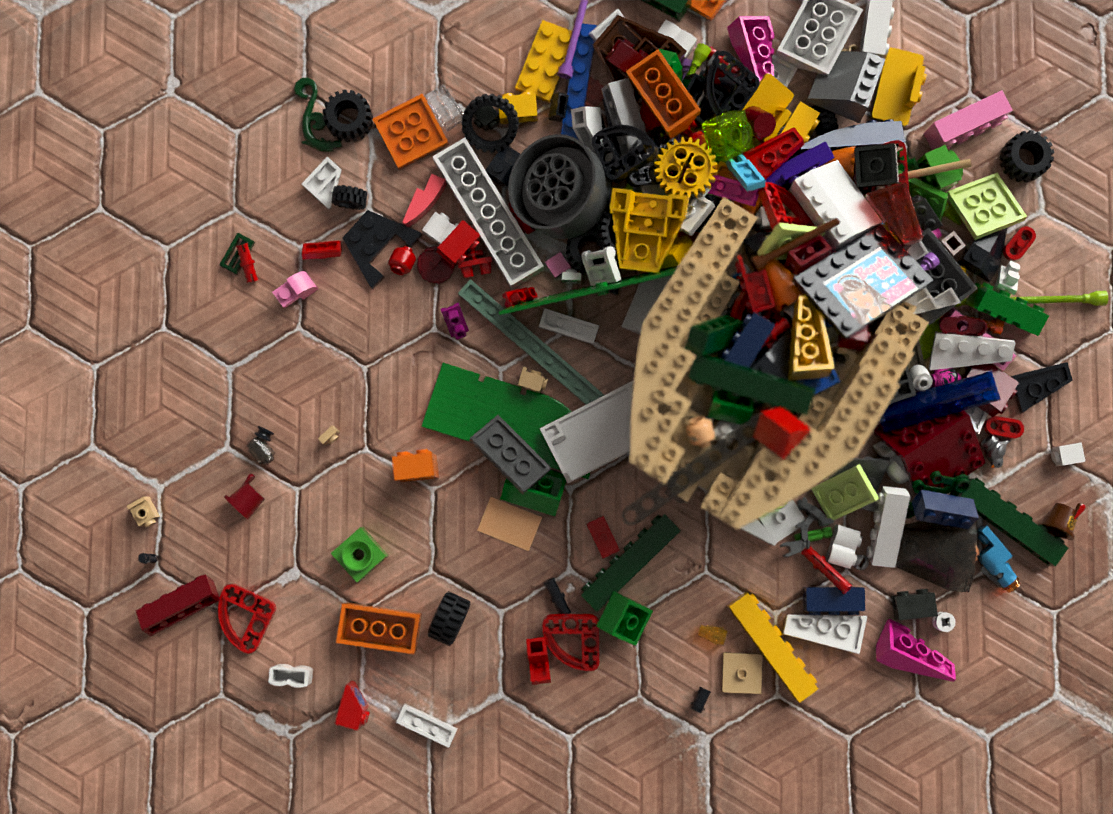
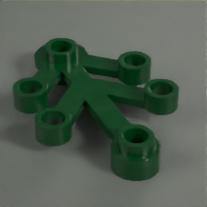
(954, 485)

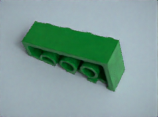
(1007, 309)

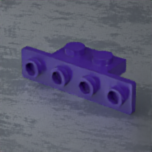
(801, 164)

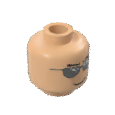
(700, 431)

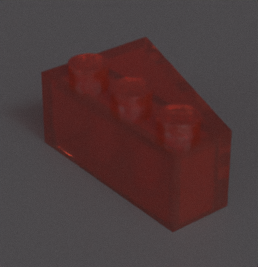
(897, 212)

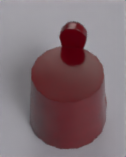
(761, 122)
(246, 498)

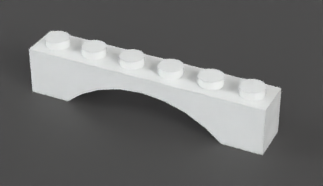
(586, 123)

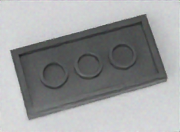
(510, 454)

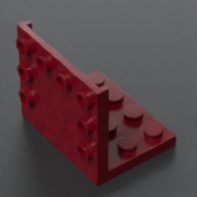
(938, 444)

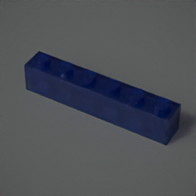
(940, 401)

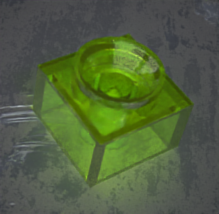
(728, 135)

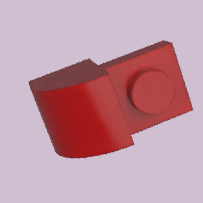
(538, 660)

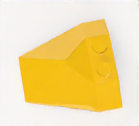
(645, 227)

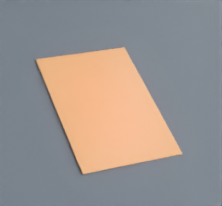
(509, 523)

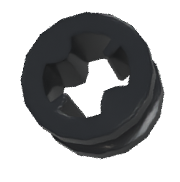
(264, 433)

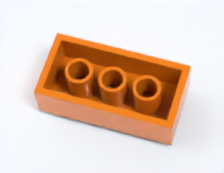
(379, 628)

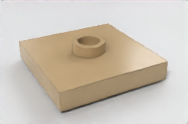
(741, 673)

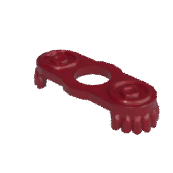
(975, 325)

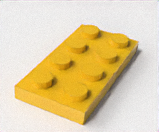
(543, 61)

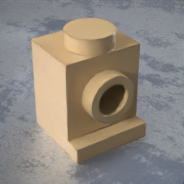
(532, 380)
(150, 512)

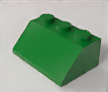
(541, 497)

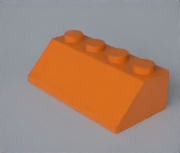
(663, 93)

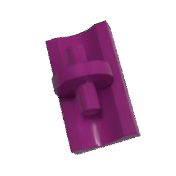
(455, 321)

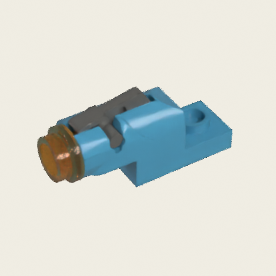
(994, 561)

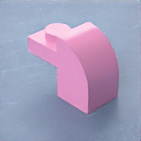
(296, 287)

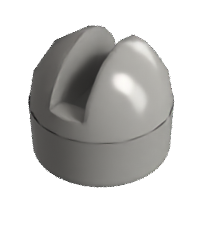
(865, 564)

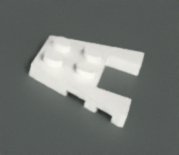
(923, 299)

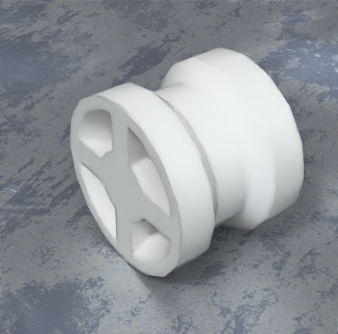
(940, 620)

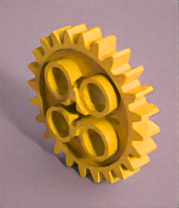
(702, 174)

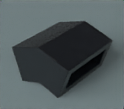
(556, 98)

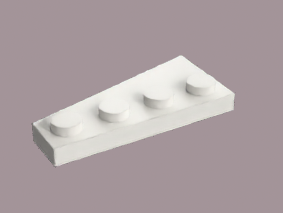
(958, 350)

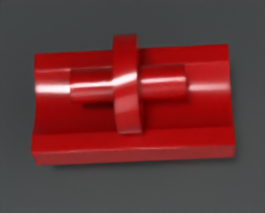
(484, 263)
(519, 296)

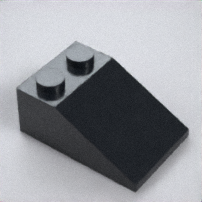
(776, 358)

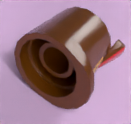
(1062, 520)

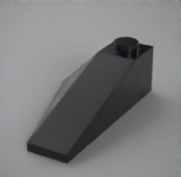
(984, 254)

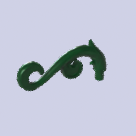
(310, 140)

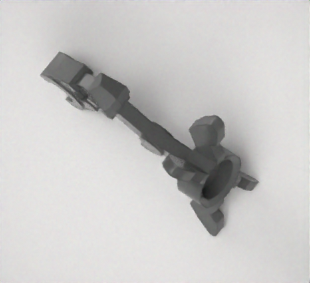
(813, 514)

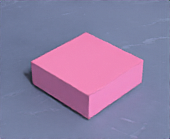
(557, 265)

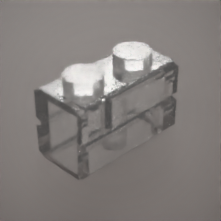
(445, 107)

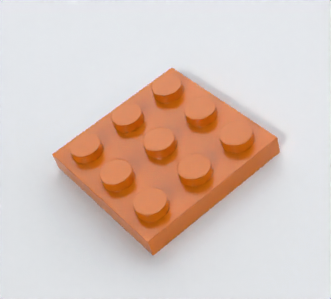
(410, 131)

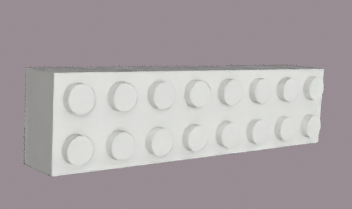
(488, 213)

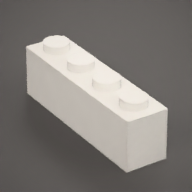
(877, 27)
(888, 526)

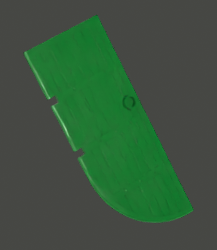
(599, 288)
(465, 405)

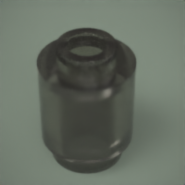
(261, 451)

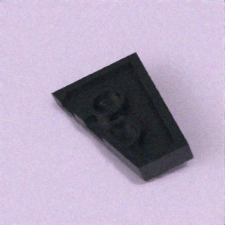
(1039, 384)

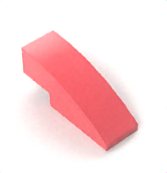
(424, 200)

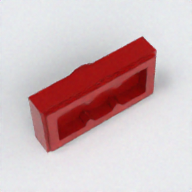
(321, 250)
(603, 537)

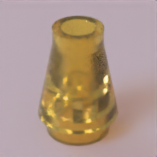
(713, 634)

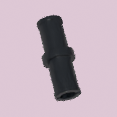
(557, 597)

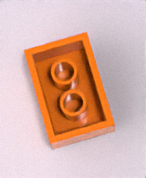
(415, 467)

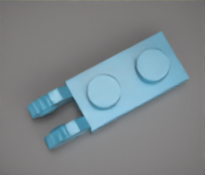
(746, 173)

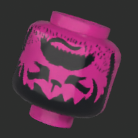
(944, 376)

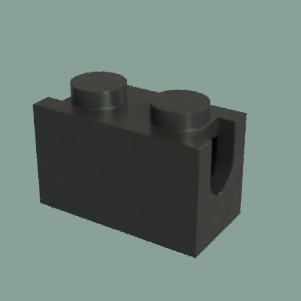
(914, 606)

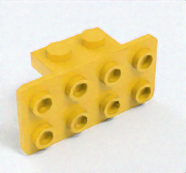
(899, 86)
(773, 98)

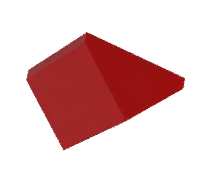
(780, 431)

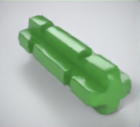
(816, 534)

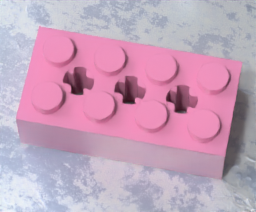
(969, 121)

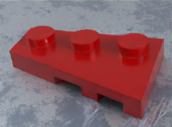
(774, 152)

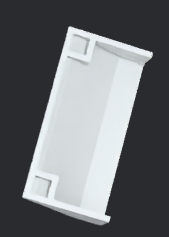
(592, 434)

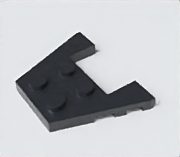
(370, 237)

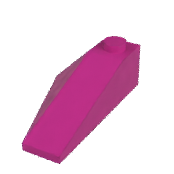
(753, 43)
(906, 653)

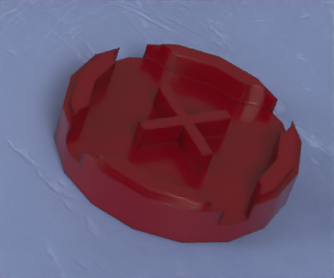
(434, 267)

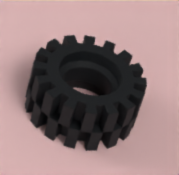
(827, 122)
(349, 197)

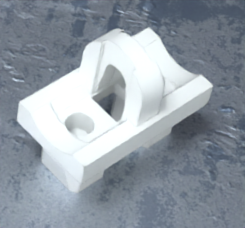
(1008, 278)

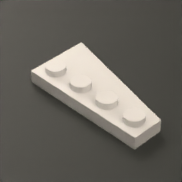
(829, 630)

